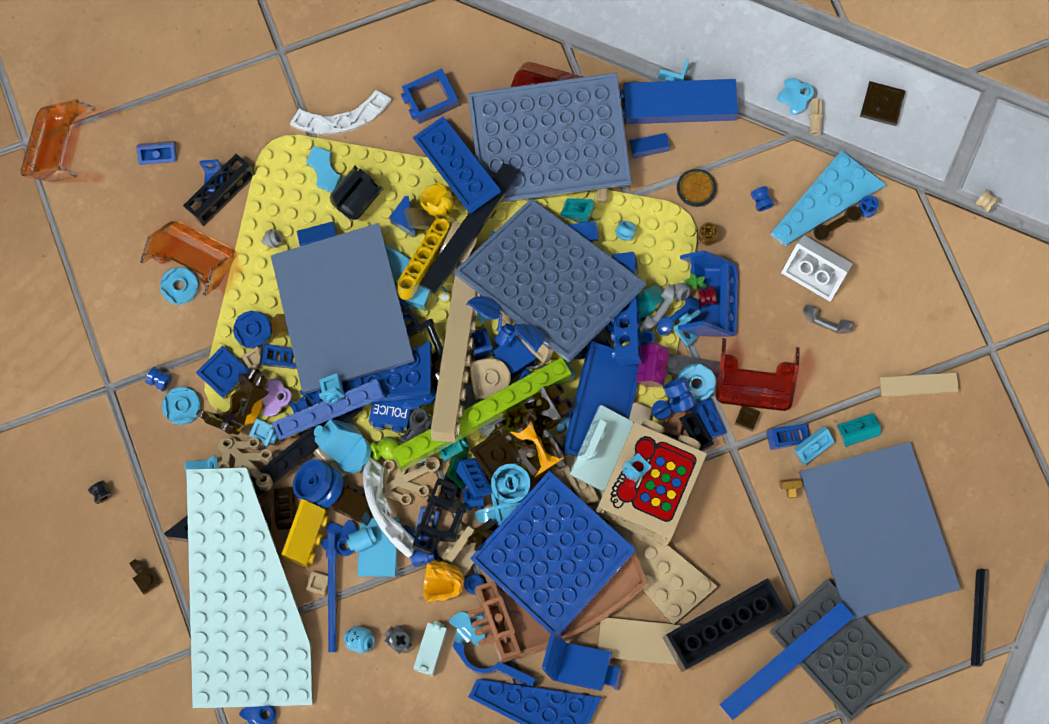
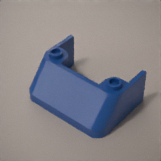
(720, 318)

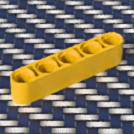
(421, 266)

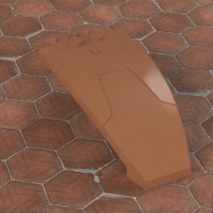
(519, 634)

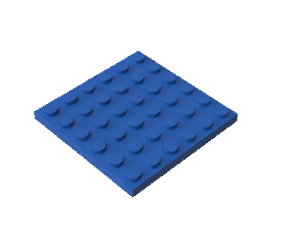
(553, 554)

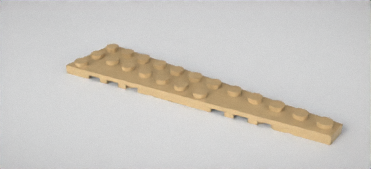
(671, 580)

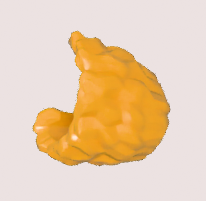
(442, 581)

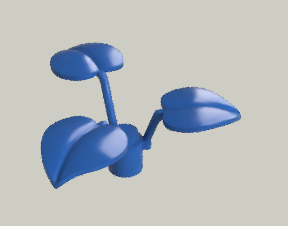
(491, 309)

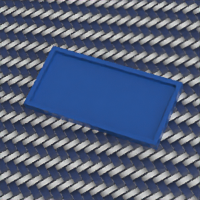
(600, 384)

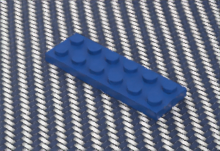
(456, 164)

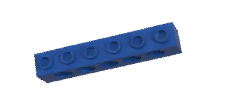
(630, 353)

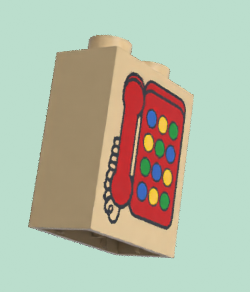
(659, 497)

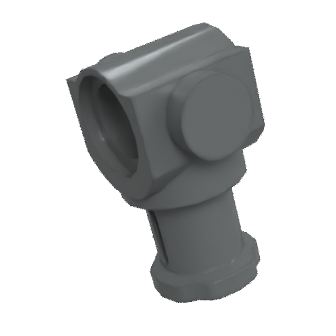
(420, 422)
(398, 639)

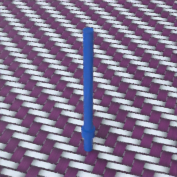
(331, 554)

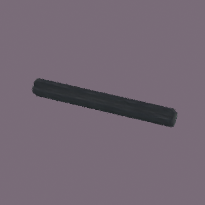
(979, 618)

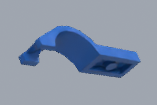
(499, 667)

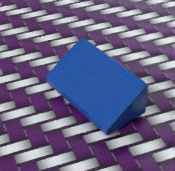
(649, 145)
(156, 152)
(316, 233)
(709, 417)

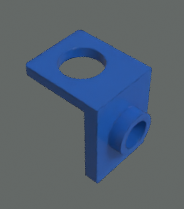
(210, 171)

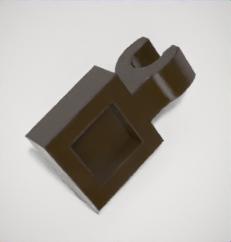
(482, 534)
(145, 578)

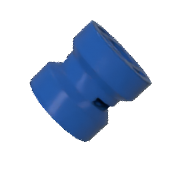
(762, 198)
(159, 379)

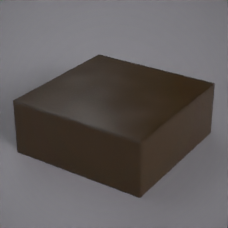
(747, 418)

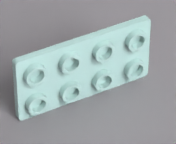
(601, 448)

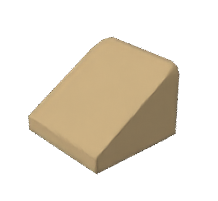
(639, 413)

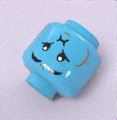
(359, 639)

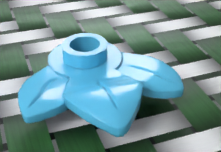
(793, 96)
(465, 630)

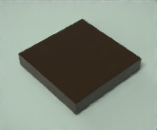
(882, 103)
(495, 453)

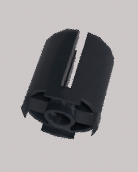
(355, 193)

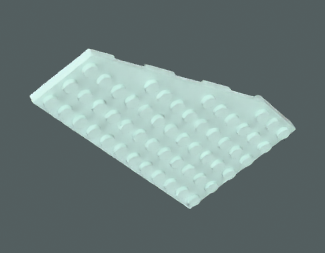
(242, 611)

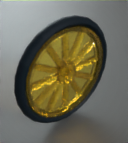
(696, 187)

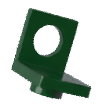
(451, 471)

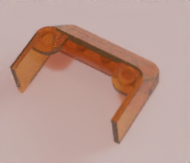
(191, 249)

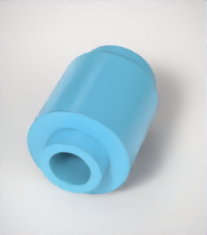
(361, 539)

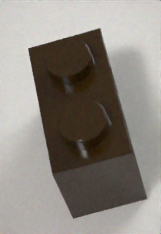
(353, 505)

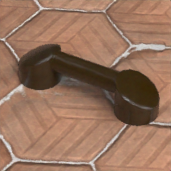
(851, 215)

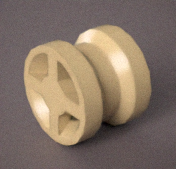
(987, 200)

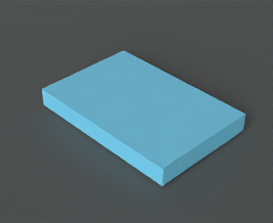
(381, 557)

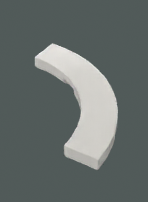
(342, 122)
(380, 509)

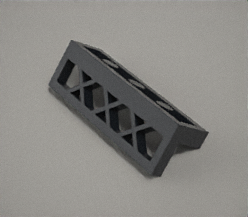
(222, 191)

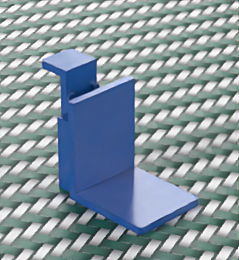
(580, 665)

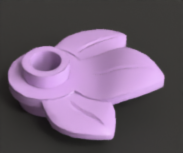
(272, 401)

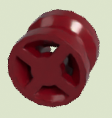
(707, 296)

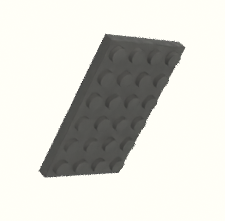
(852, 663)

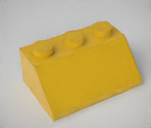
(305, 534)

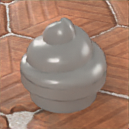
(272, 238)
(681, 291)

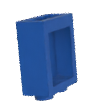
(436, 110)

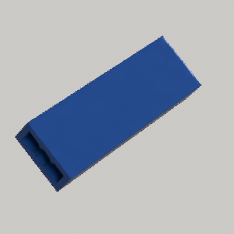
(679, 101)

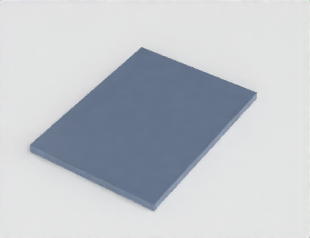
(555, 134)
(550, 279)
(342, 307)
(879, 530)

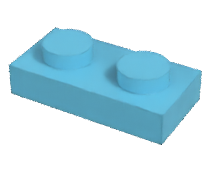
(814, 445)

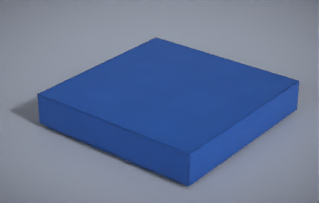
(222, 372)

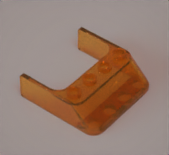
(49, 141)

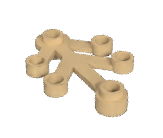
(243, 459)
(402, 480)

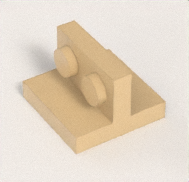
(459, 552)

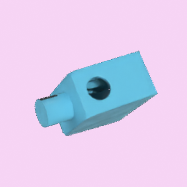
(337, 438)

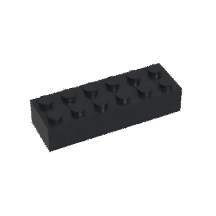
(724, 625)

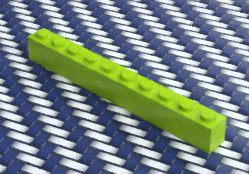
(483, 413)

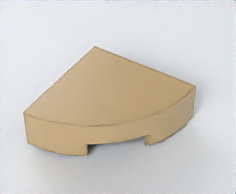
(252, 358)

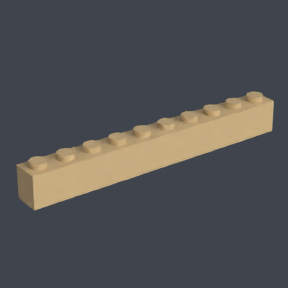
(454, 364)

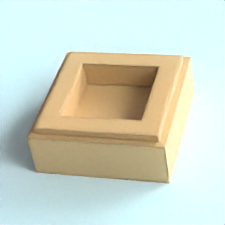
(317, 583)

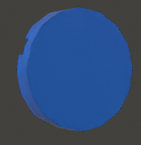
(252, 329)

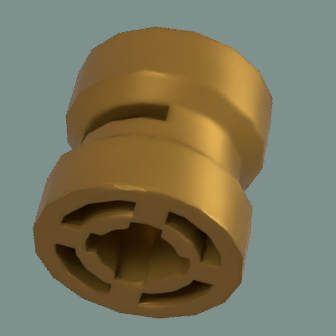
(708, 237)

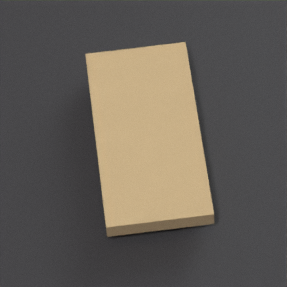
(636, 640)

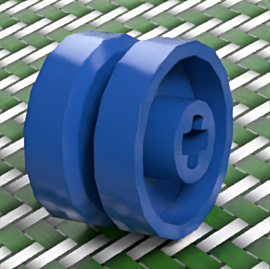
(318, 483)

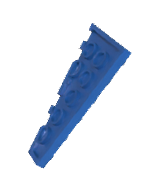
(401, 382)
(533, 704)

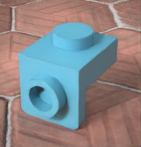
(331, 388)
(264, 432)

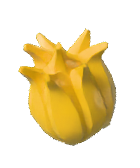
(438, 200)

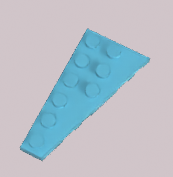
(831, 194)

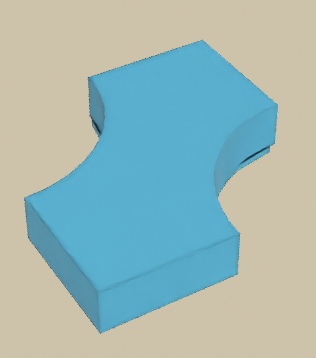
(320, 161)

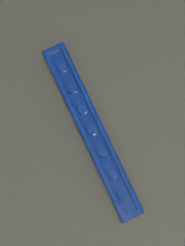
(786, 660)

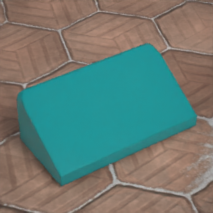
(859, 429)

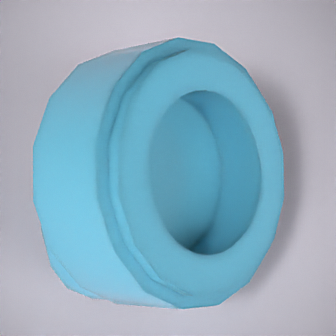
(625, 228)

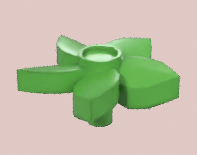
(695, 282)

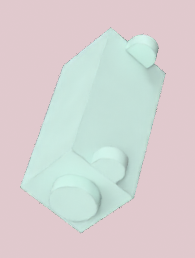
(430, 648)

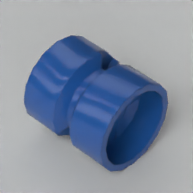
(680, 396)

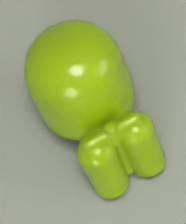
(384, 448)

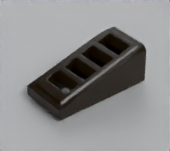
(285, 520)

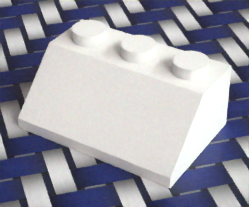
(816, 268)

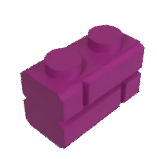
(653, 367)

